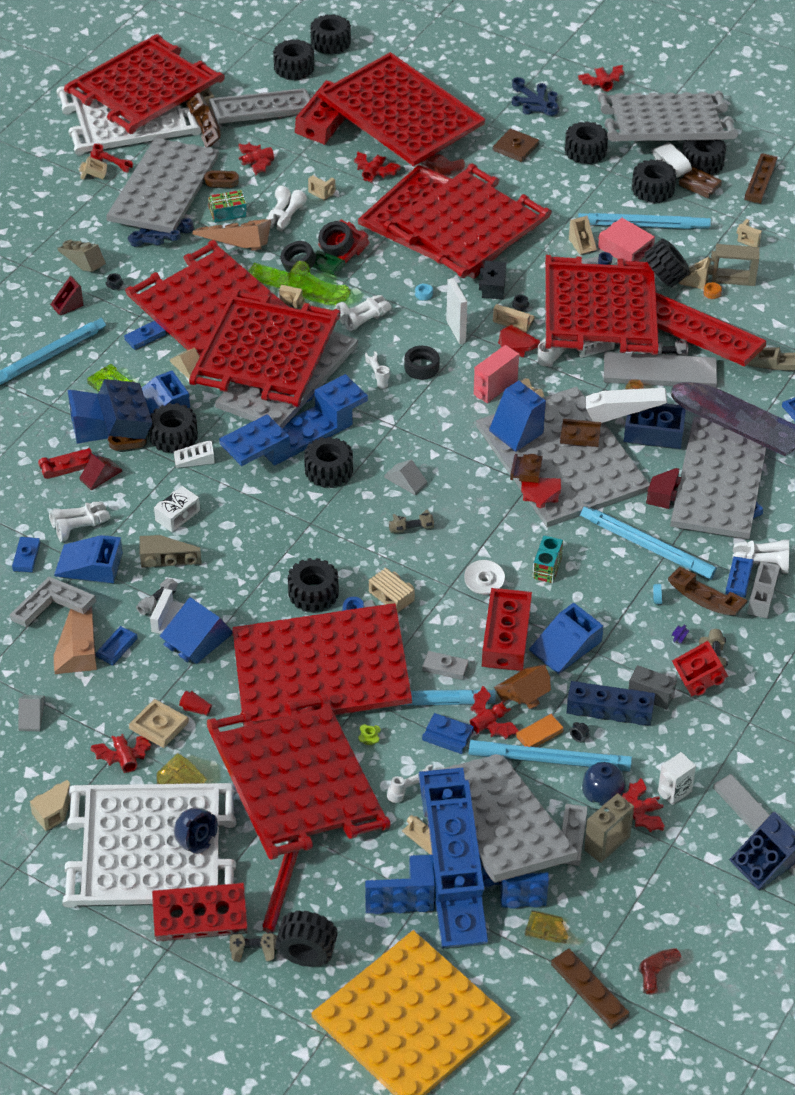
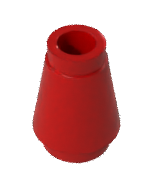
(194, 703)

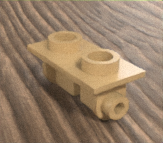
(418, 832)

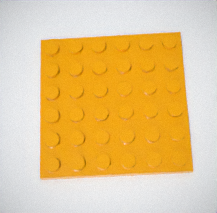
(411, 1017)

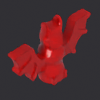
(603, 78)
(254, 154)
(374, 167)
(487, 717)
(125, 754)
(641, 807)

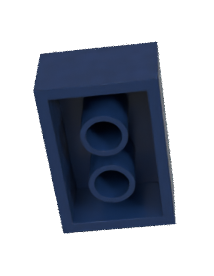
(124, 409)
(656, 426)

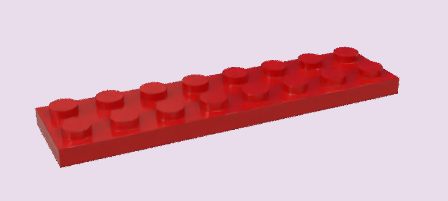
(707, 331)

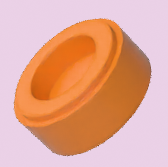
(712, 290)

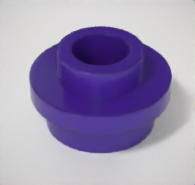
(680, 633)

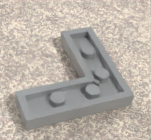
(48, 592)
(574, 828)

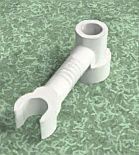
(382, 373)
(398, 786)

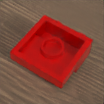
(360, 241)
(700, 669)

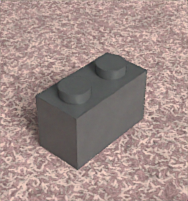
(654, 682)

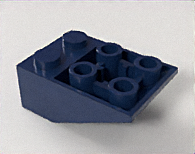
(767, 851)

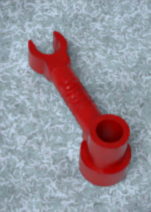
(98, 154)

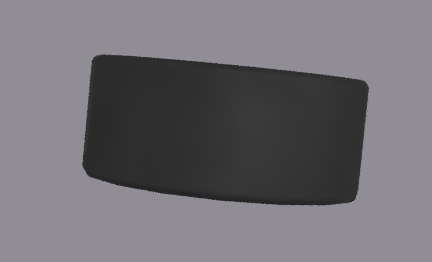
(331, 228)
(294, 249)
(421, 372)

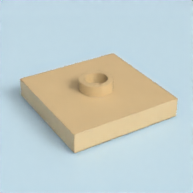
(159, 723)

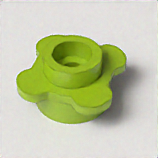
(369, 739)

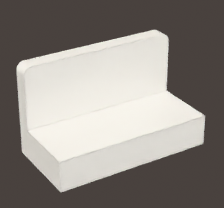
(164, 611)

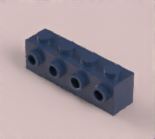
(610, 703)

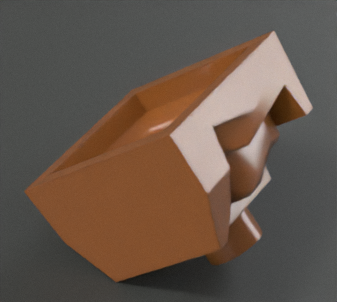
(525, 686)

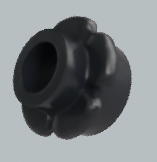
(114, 281)
(520, 302)
(579, 732)

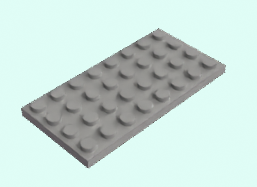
(163, 185)
(247, 401)
(718, 481)
(510, 822)

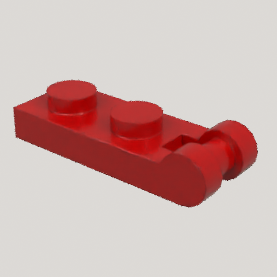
(65, 463)

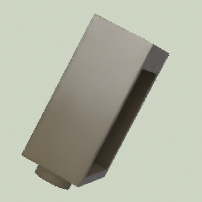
(735, 276)
(608, 829)

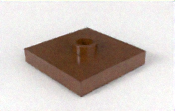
(515, 145)

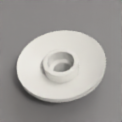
(487, 571)

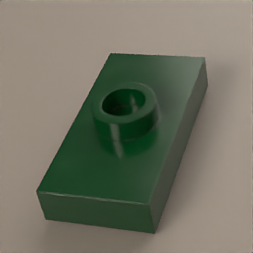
(328, 263)

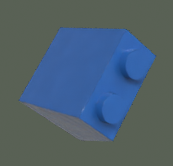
(86, 416)
(519, 416)
(195, 632)

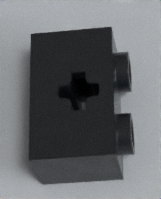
(493, 280)

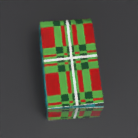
(219, 201)
(548, 571)

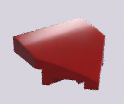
(517, 340)
(543, 492)

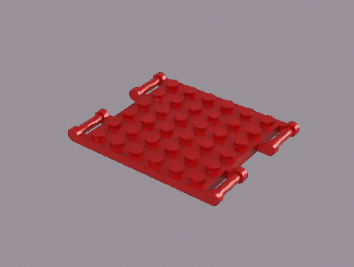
(143, 82)
(467, 221)
(195, 297)
(600, 304)
(265, 346)
(297, 776)

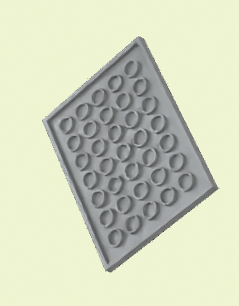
(587, 474)

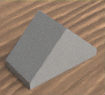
(407, 476)
(30, 712)

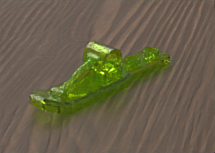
(300, 277)

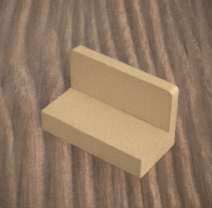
(508, 316)

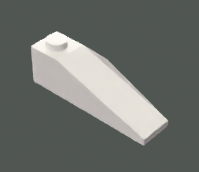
(619, 403)

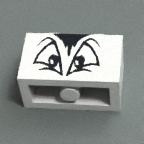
(177, 509)
(676, 778)

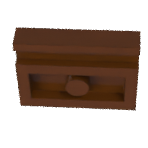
(700, 182)
(580, 432)
(526, 468)

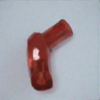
(443, 165)
(653, 965)

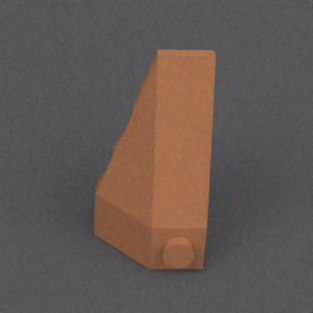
(248, 235)
(76, 644)

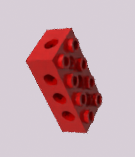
(318, 119)
(504, 607)
(193, 898)

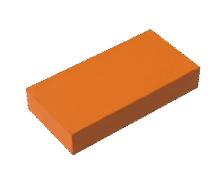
(540, 731)

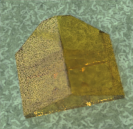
(179, 771)
(546, 927)

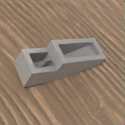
(763, 589)

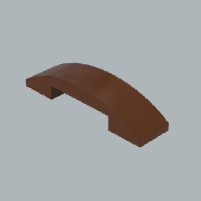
(201, 111)
(704, 595)

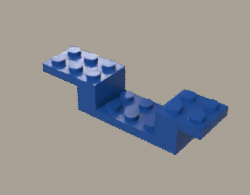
(328, 417)
(455, 857)
(418, 890)

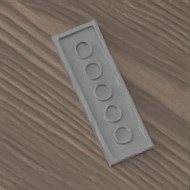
(259, 105)
(659, 369)

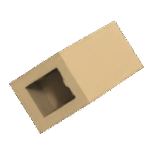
(51, 806)

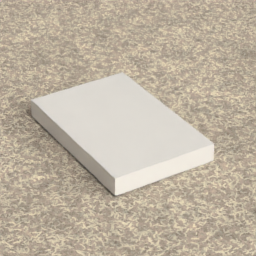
(456, 310)

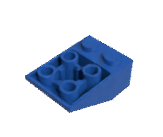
(165, 390)
(91, 559)
(567, 638)

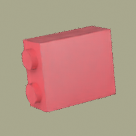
(625, 241)
(496, 373)

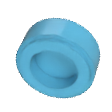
(424, 291)
(657, 592)

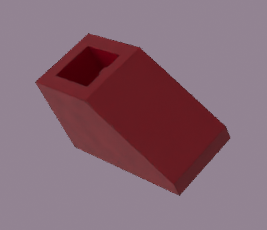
(663, 488)

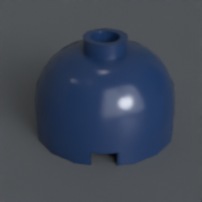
(603, 782)
(195, 829)

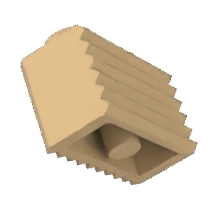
(391, 589)

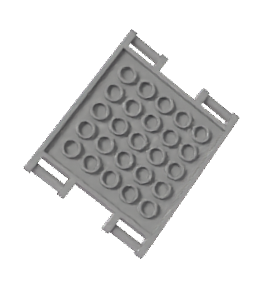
(666, 116)

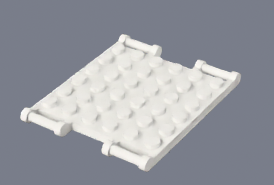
(100, 130)
(133, 843)

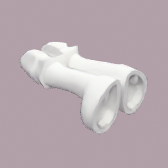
(284, 197)
(374, 306)
(64, 519)
(776, 553)

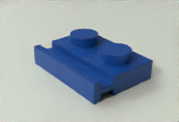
(447, 733)

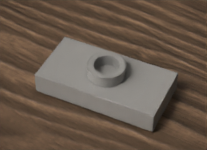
(445, 665)

